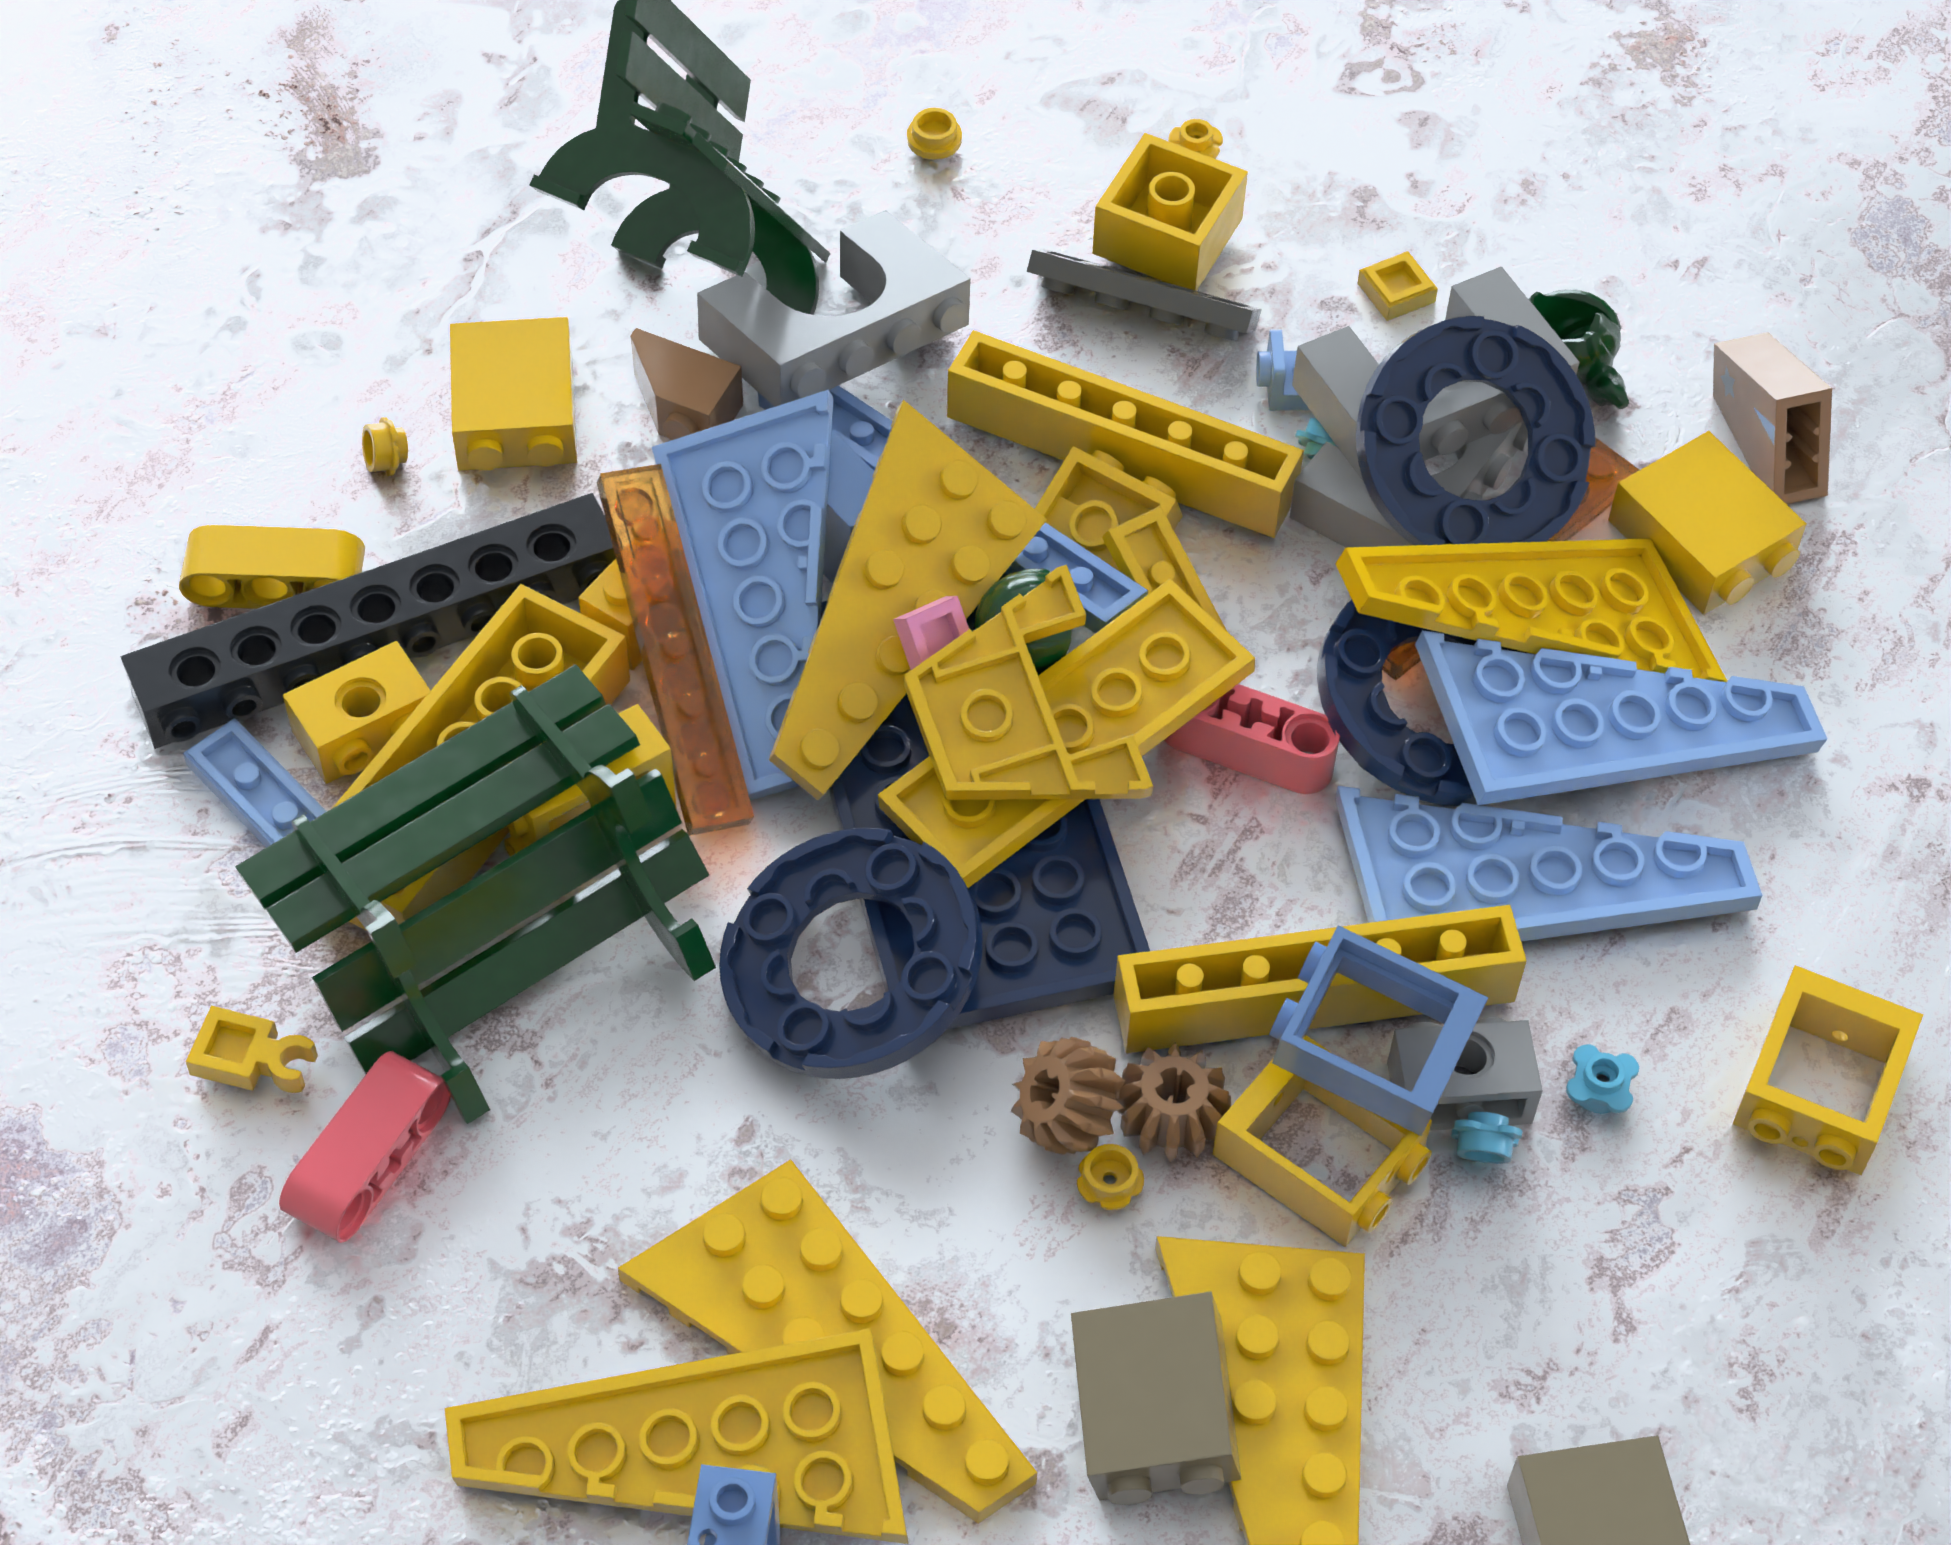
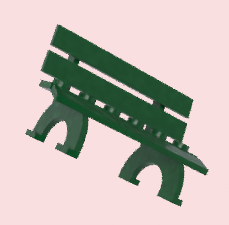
(687, 148)
(444, 808)

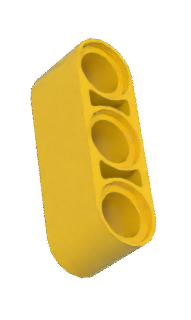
(264, 564)

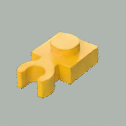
(241, 1047)

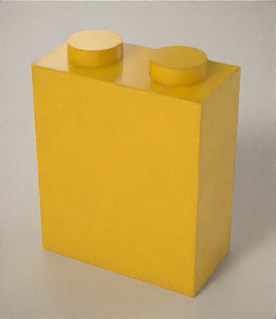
(512, 393)
(1709, 522)

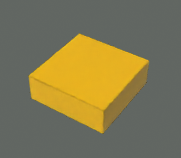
(1397, 285)

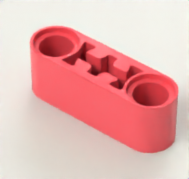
(1263, 739)
(365, 1147)

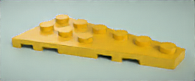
(924, 533)
(1537, 595)
(787, 1271)
(1292, 1378)
(641, 1436)

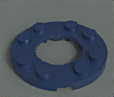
(1531, 377)
(1368, 729)
(804, 884)

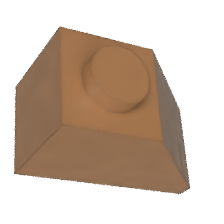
(684, 386)

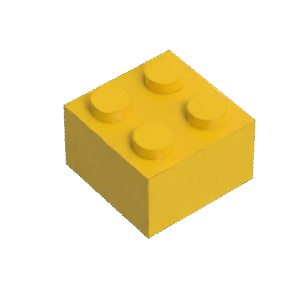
(1169, 212)

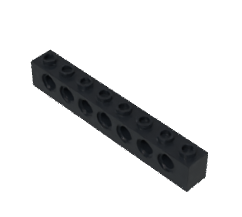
(416, 600)

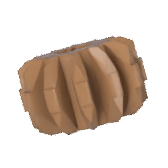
(1067, 1096)
(1172, 1101)

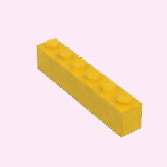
(1062, 406)
(1241, 984)

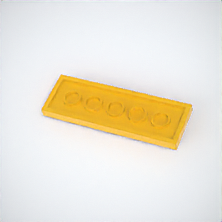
(1131, 677)

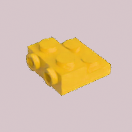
(1096, 495)

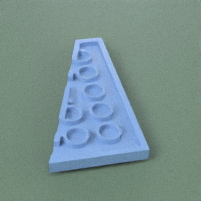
(755, 547)
(1597, 721)
(1550, 873)

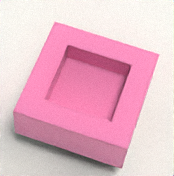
(930, 628)

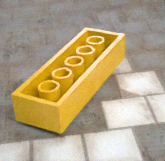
(519, 646)

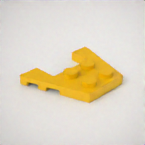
(993, 722)

